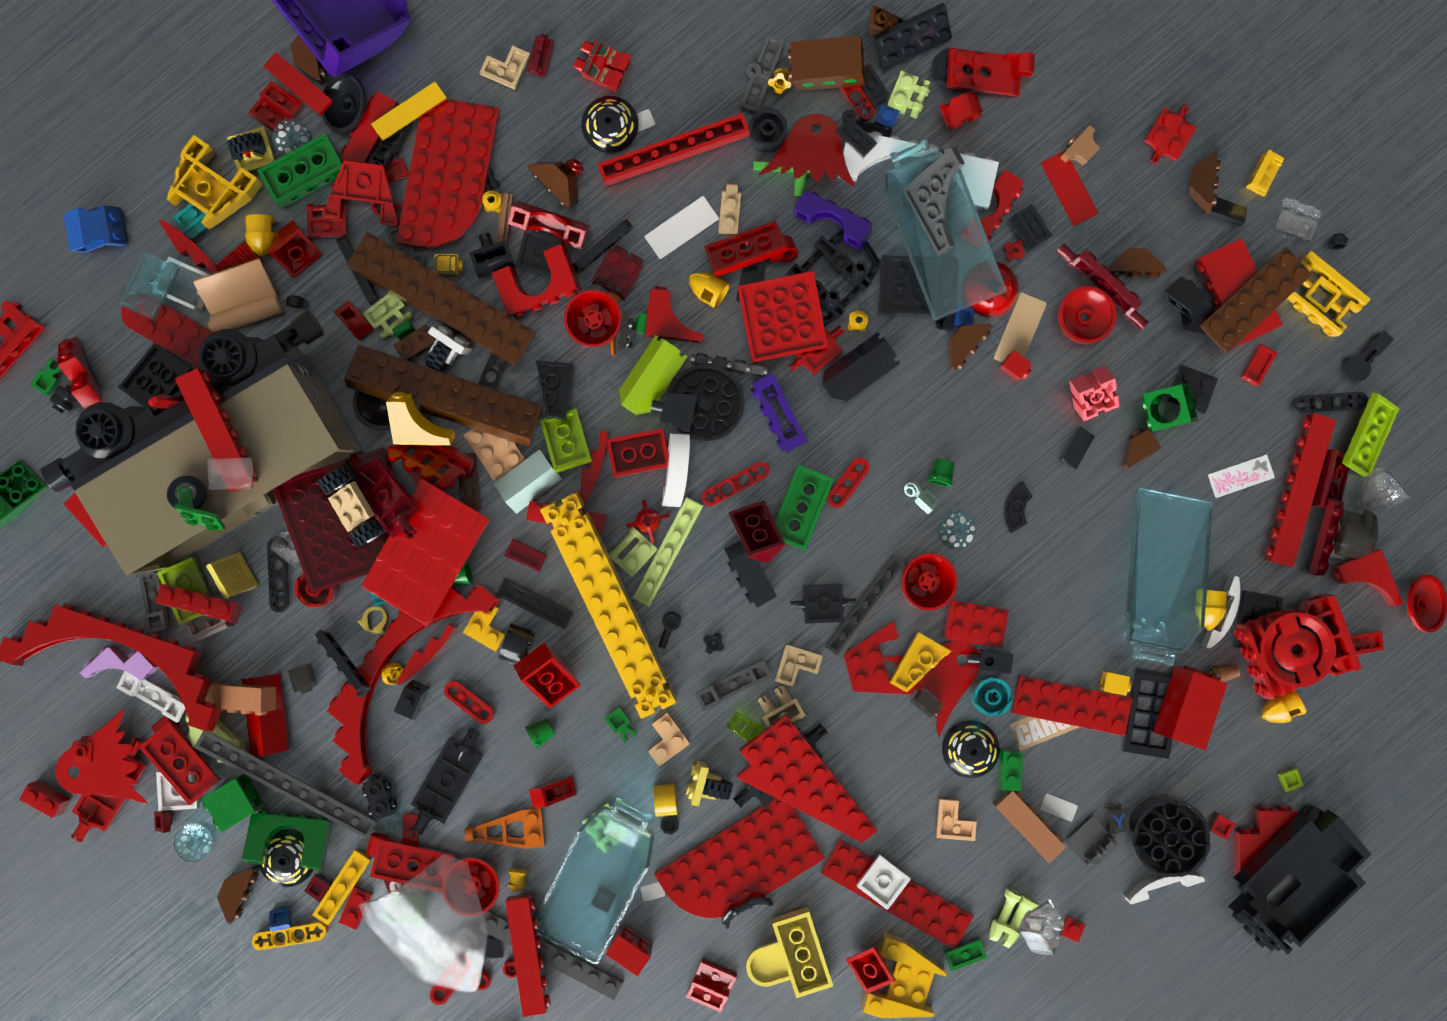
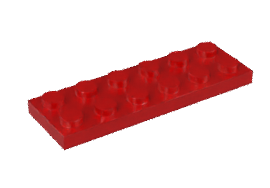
(1071, 705)

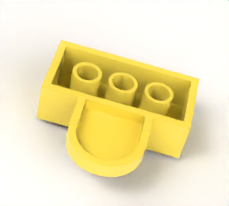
(793, 957)

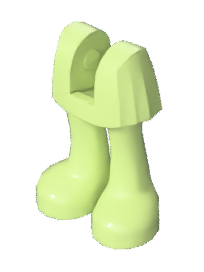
(1000, 925)

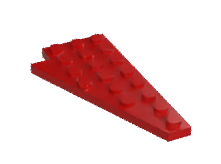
(795, 774)

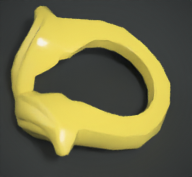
(379, 628)

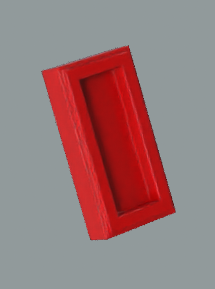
(1258, 365)

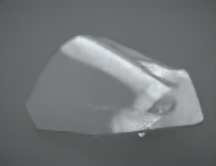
(434, 925)

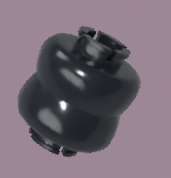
(63, 399)

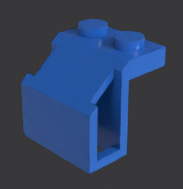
(94, 228)

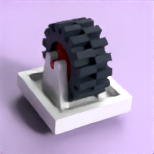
(445, 348)

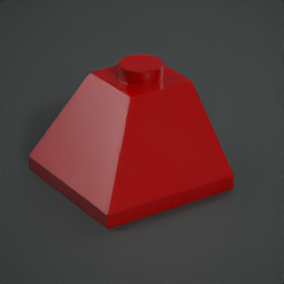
(294, 249)
(871, 969)

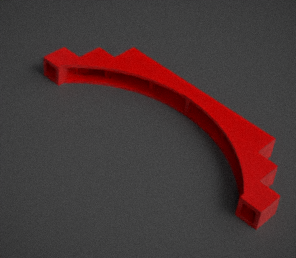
(174, 660)
(354, 711)

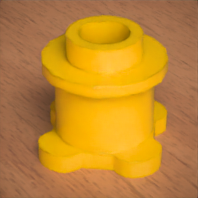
(780, 80)
(495, 206)
(853, 325)
(517, 879)

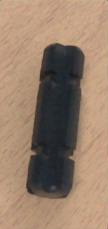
(872, 127)

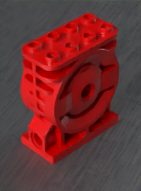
(1329, 654)

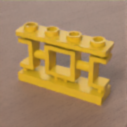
(1336, 285)

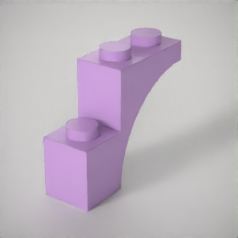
(113, 657)

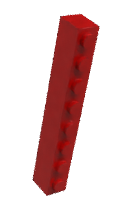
(673, 149)
(1300, 490)

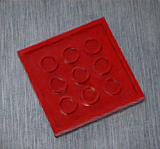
(782, 316)

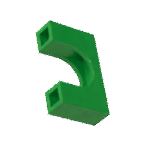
(264, 826)

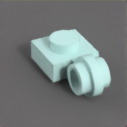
(924, 499)

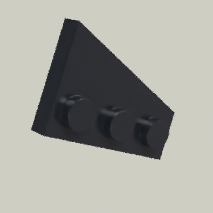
(556, 387)

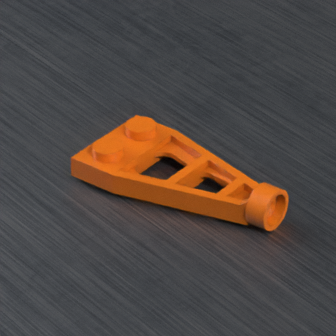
(532, 827)

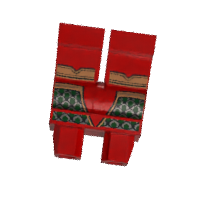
(603, 65)

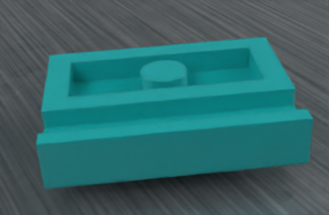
(190, 221)

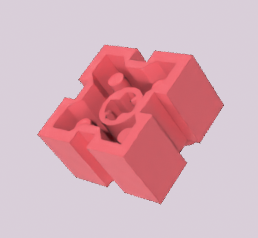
(1094, 393)

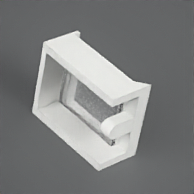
(183, 288)

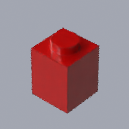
(1016, 366)

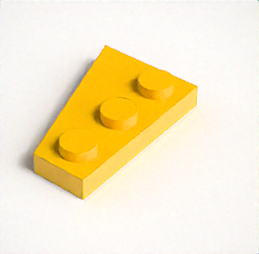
(918, 659)

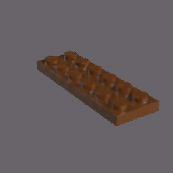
(1255, 300)

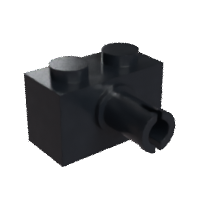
(490, 256)

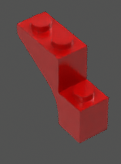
(74, 366)

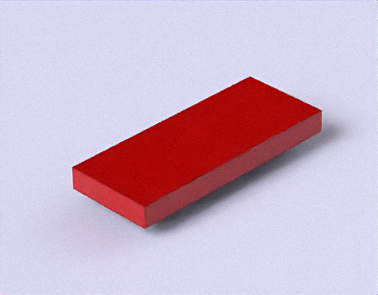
(409, 835)

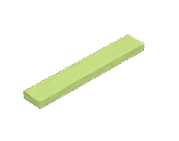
(668, 551)

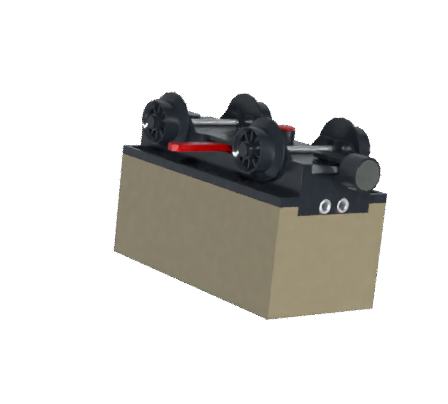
(136, 452)

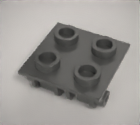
(1092, 842)

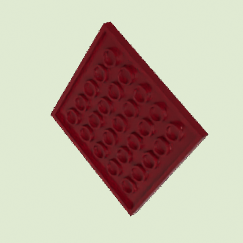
(317, 532)

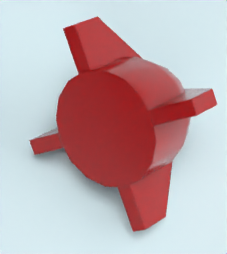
(648, 520)

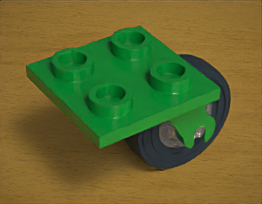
(188, 495)

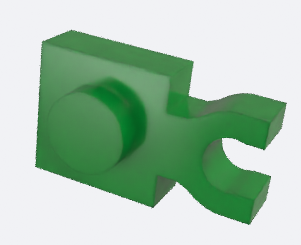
(46, 379)
(618, 722)

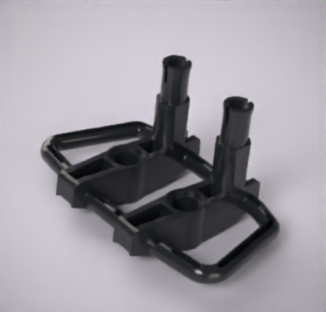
(852, 272)

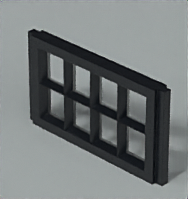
(1140, 748)

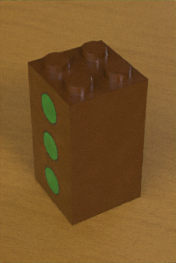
(827, 63)

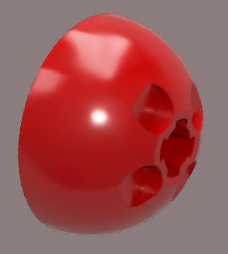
(1001, 303)
(583, 313)
(938, 581)
(487, 880)

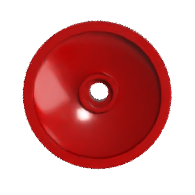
(1099, 311)
(1427, 603)

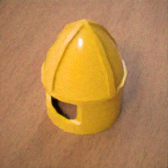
(259, 233)
(709, 288)
(1215, 608)
(1283, 708)

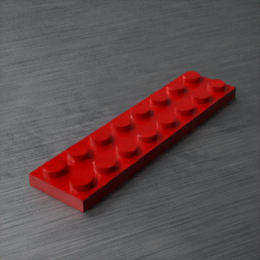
(913, 905)

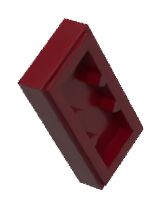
(526, 555)

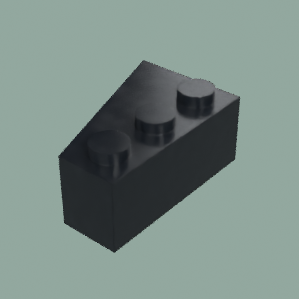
(750, 575)

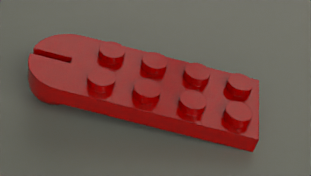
(170, 331)

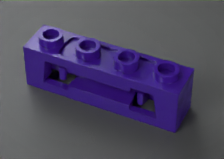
(764, 385)

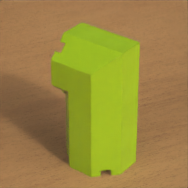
(651, 376)

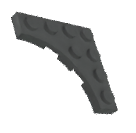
(928, 198)

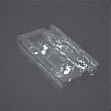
(230, 473)

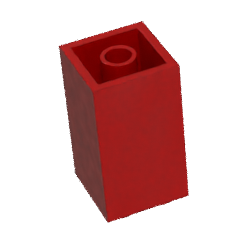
(1190, 706)

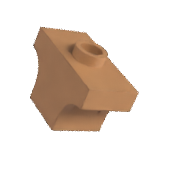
(1081, 147)

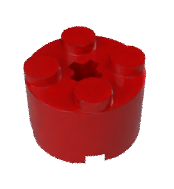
(961, 109)
(317, 599)

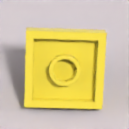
(232, 575)

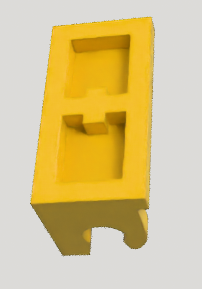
(1264, 172)

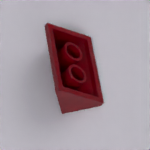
(1331, 480)
(757, 531)

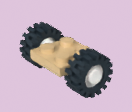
(351, 505)

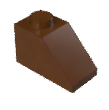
(1139, 447)

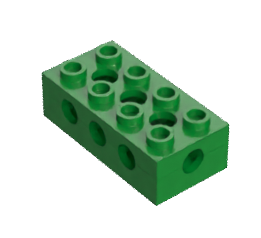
(294, 162)
(814, 505)

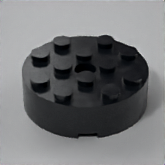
(725, 396)
(1189, 838)

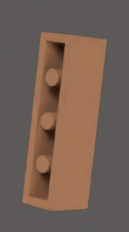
(242, 697)
(1029, 825)

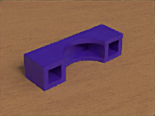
(814, 208)

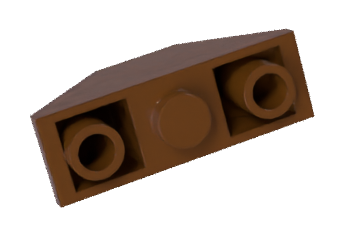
(881, 20)
(306, 61)
(557, 180)
(1204, 182)
(1137, 263)
(965, 343)
(235, 892)

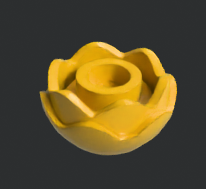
(391, 673)

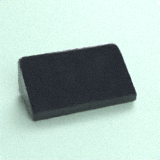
(1229, 212)
(1077, 447)

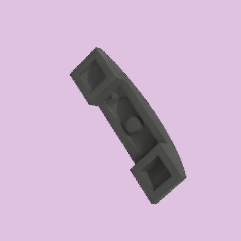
(156, 614)
(733, 684)

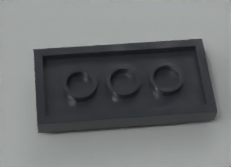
(913, 36)

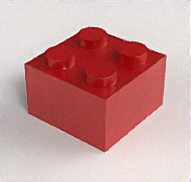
(629, 950)

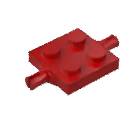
(1169, 134)
(818, 359)

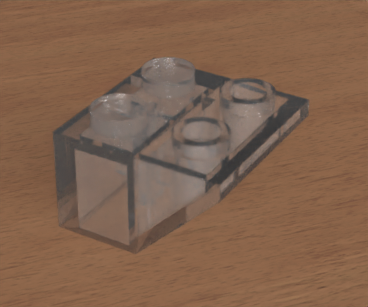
(1042, 928)

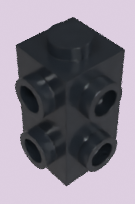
(379, 796)

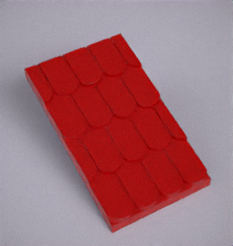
(421, 570)

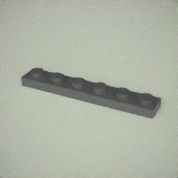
(866, 606)

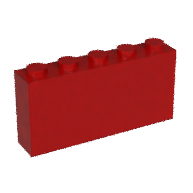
(1225, 273)

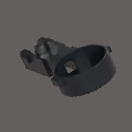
(1359, 366)

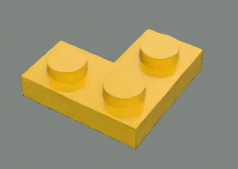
(481, 630)

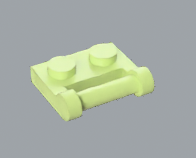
(637, 556)

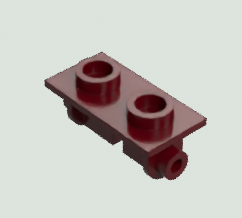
(540, 55)

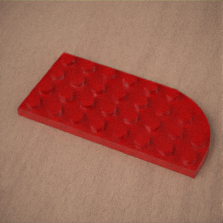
(447, 173)
(741, 862)

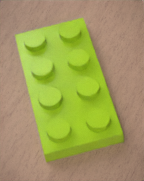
(1370, 435)

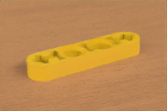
(290, 936)

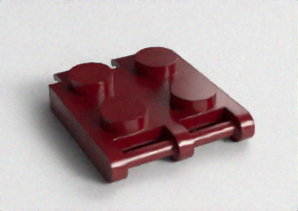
(618, 271)

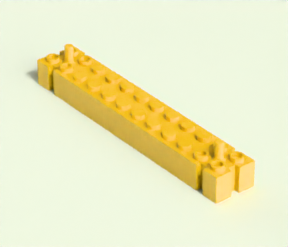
(609, 604)

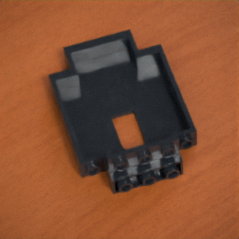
(1321, 859)

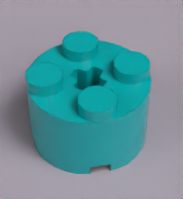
(1001, 692)

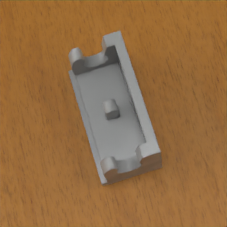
(206, 628)

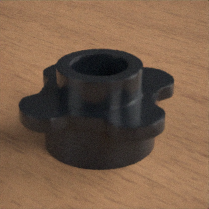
(715, 638)

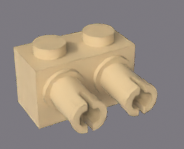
(789, 707)

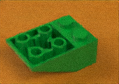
(17, 491)

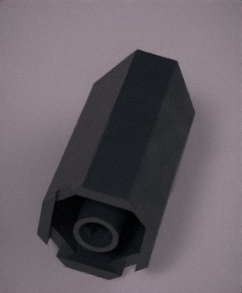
(858, 370)

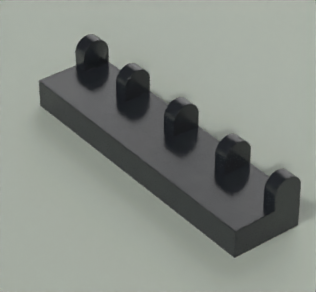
(343, 662)

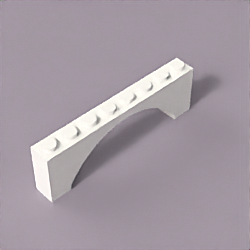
(977, 172)

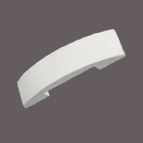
(677, 469)
(1232, 588)
(152, 694)
(1139, 892)

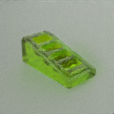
(734, 721)

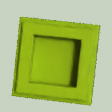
(1290, 779)

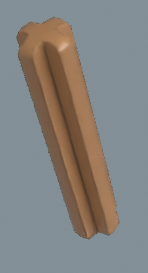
(505, 209)

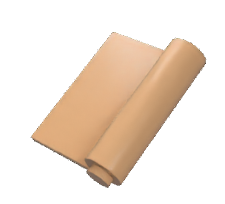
(238, 296)

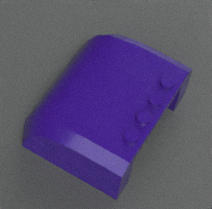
(346, 30)

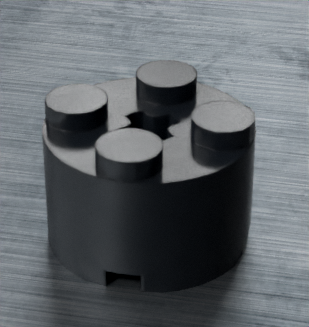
(765, 140)
(515, 644)

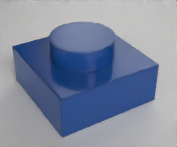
(887, 116)
(964, 317)
(280, 919)

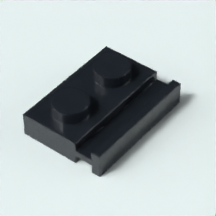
(1029, 227)

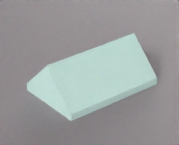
(527, 481)

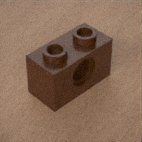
(415, 344)

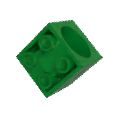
(1187, 407)
(233, 802)

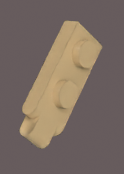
(730, 210)

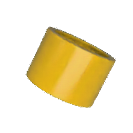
(665, 800)

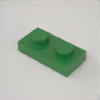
(965, 954)

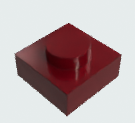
(162, 821)
(317, 887)

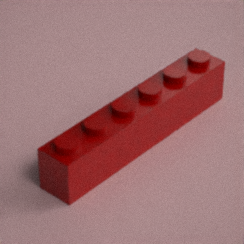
(211, 417)
(526, 954)

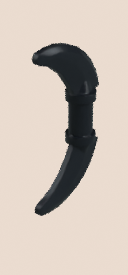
(749, 903)

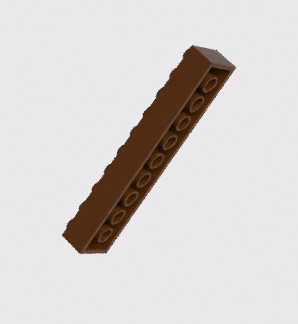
(441, 299)
(445, 395)

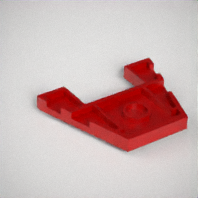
(362, 183)
(867, 665)

